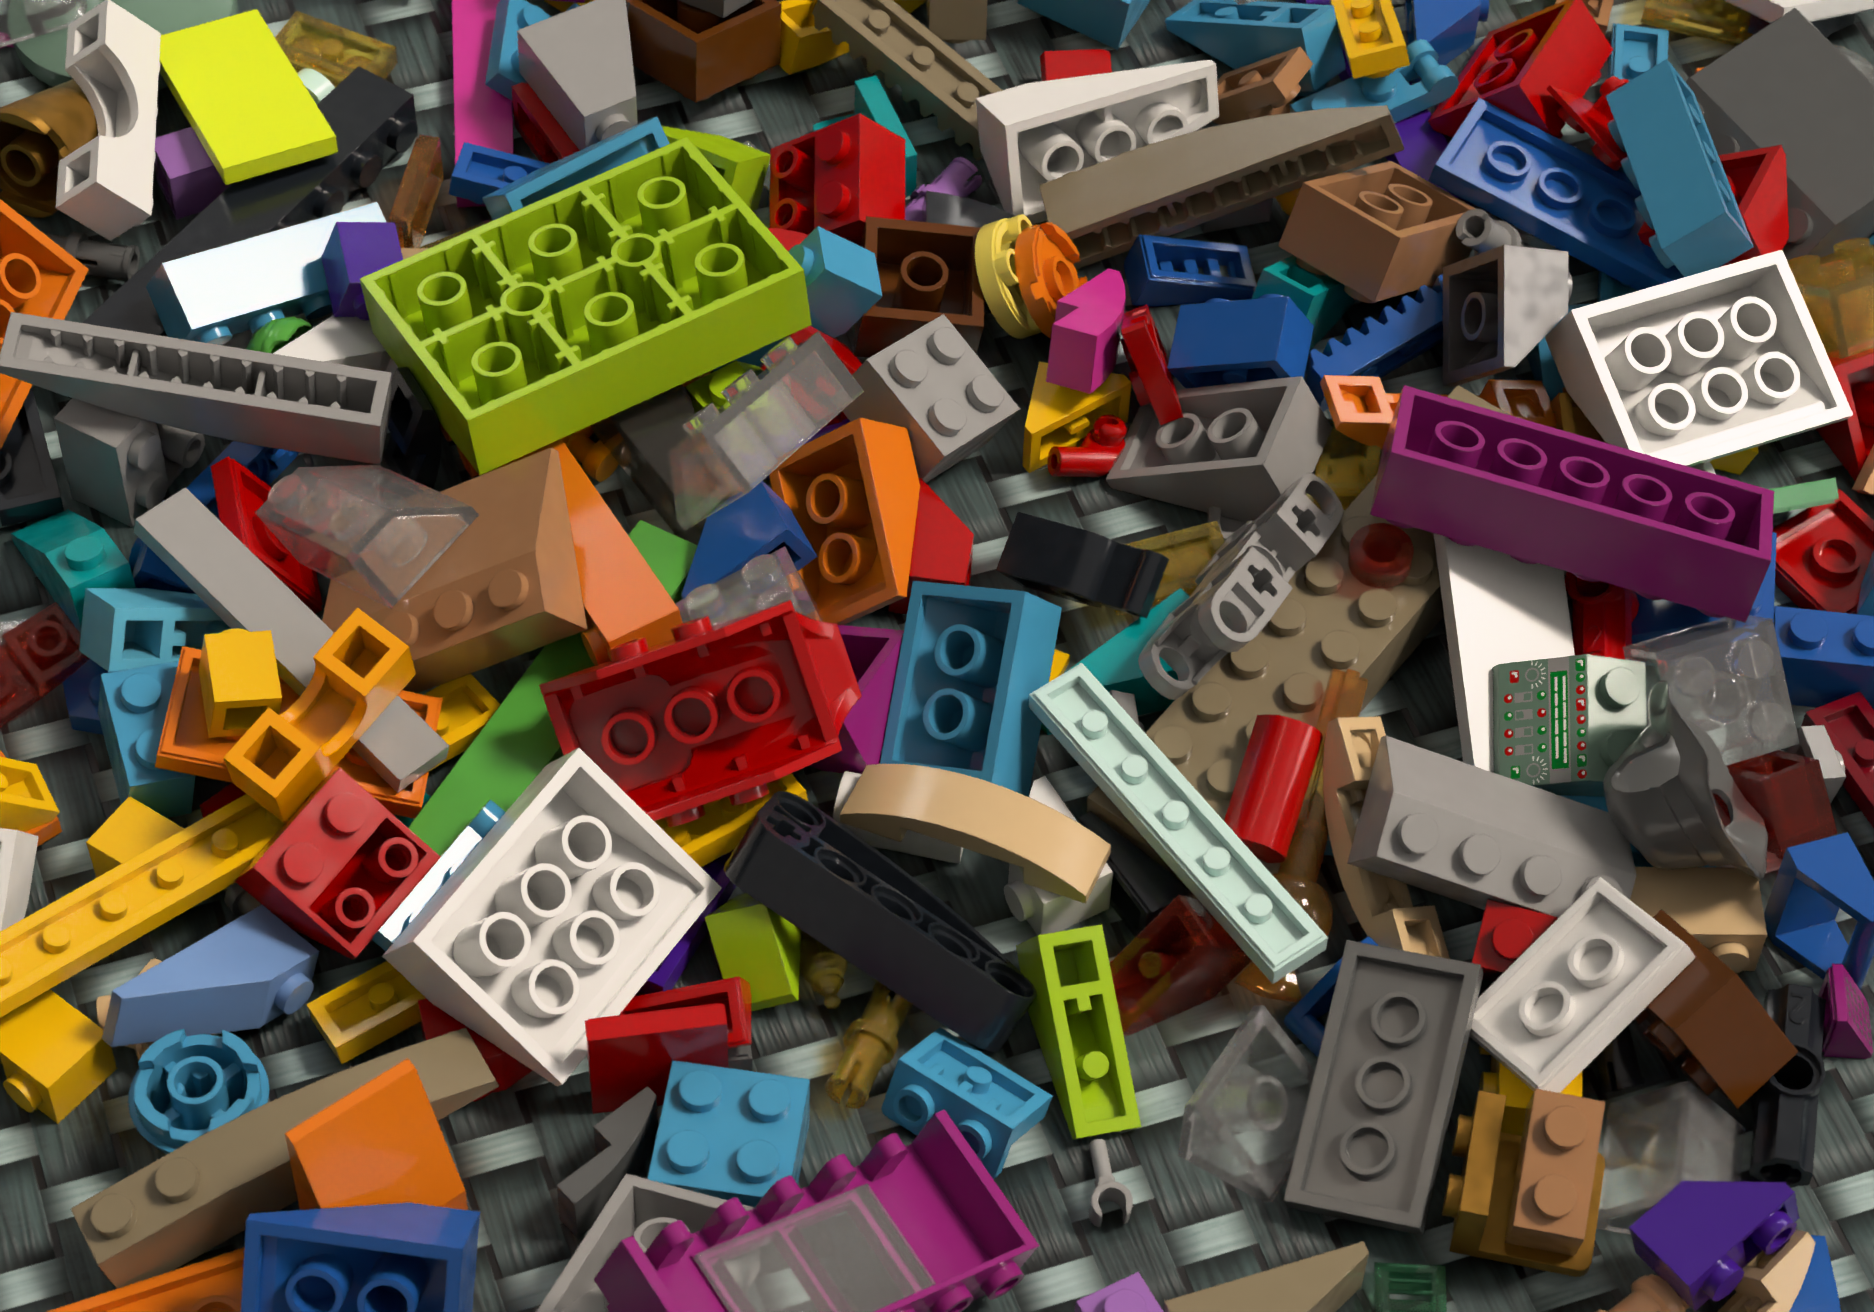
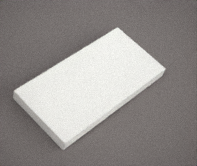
(1495, 616)

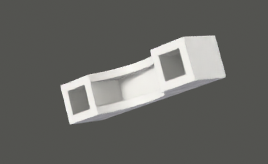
(118, 69)

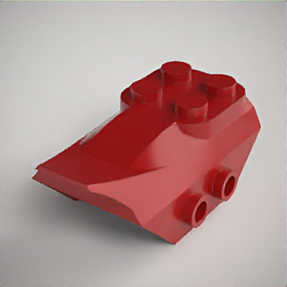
(709, 709)

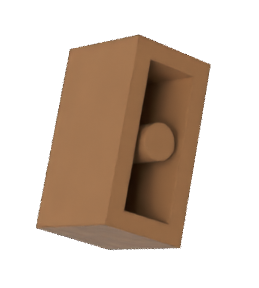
(1555, 1172)

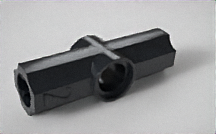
(1787, 1117)

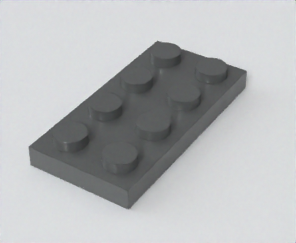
(1384, 1087)

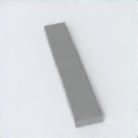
(255, 599)

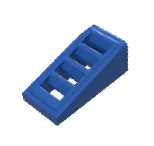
(1155, 282)

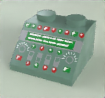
(1566, 720)

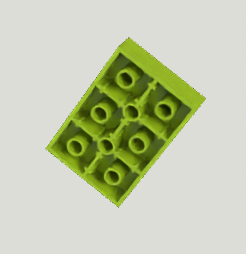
(586, 303)

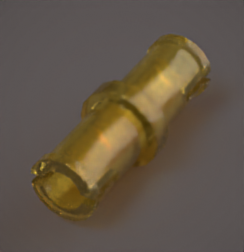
(868, 1045)

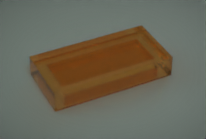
(418, 191)

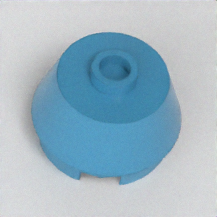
(194, 1087)

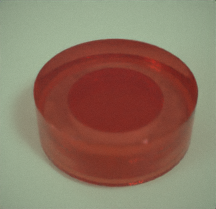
(1380, 555)

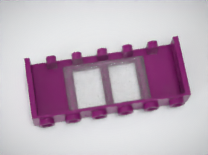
(891, 1235)

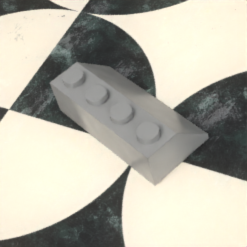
(1483, 834)

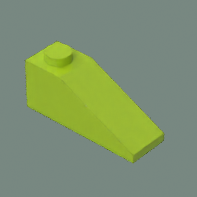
(1080, 1029)

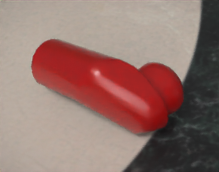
(1096, 453)

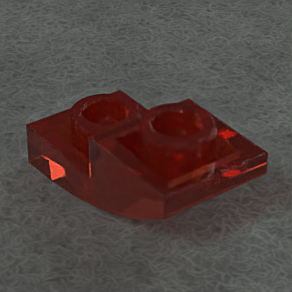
(37, 659)

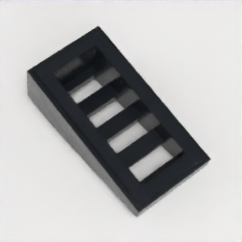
(1139, 883)

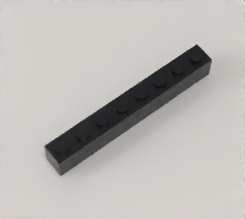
(371, 128)

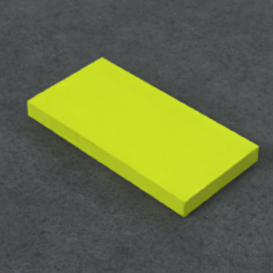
(243, 97)

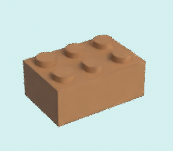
(1375, 230)

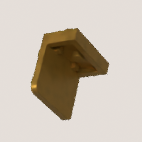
(1484, 1192)

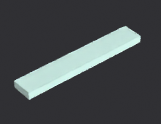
(1178, 823)

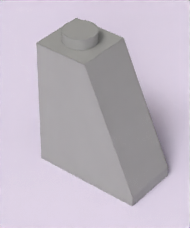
(583, 69)

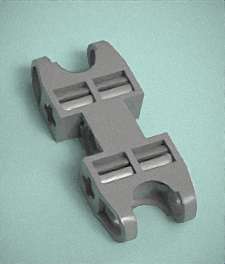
(1241, 586)

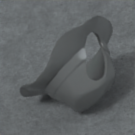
(1665, 798)

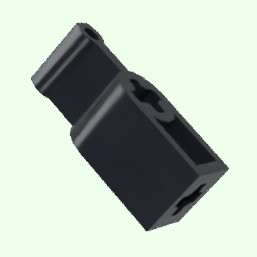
(1081, 565)

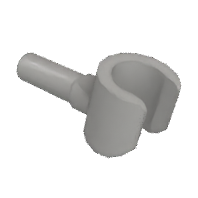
(1105, 1185)

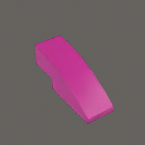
(1087, 333)

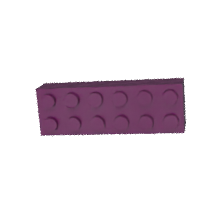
(1574, 504)

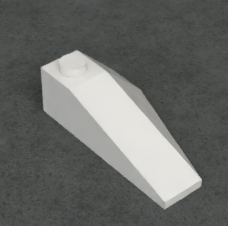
(1079, 121)

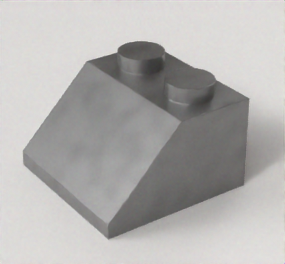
(1500, 308)

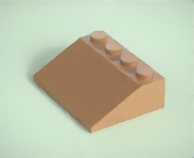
(497, 588)

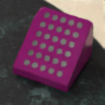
(1846, 1016)

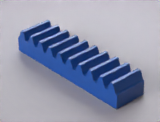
(1383, 343)

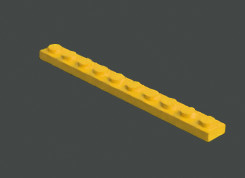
(175, 875)

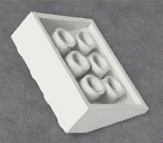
(1701, 364)
(554, 917)

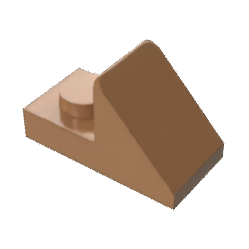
(1261, 87)

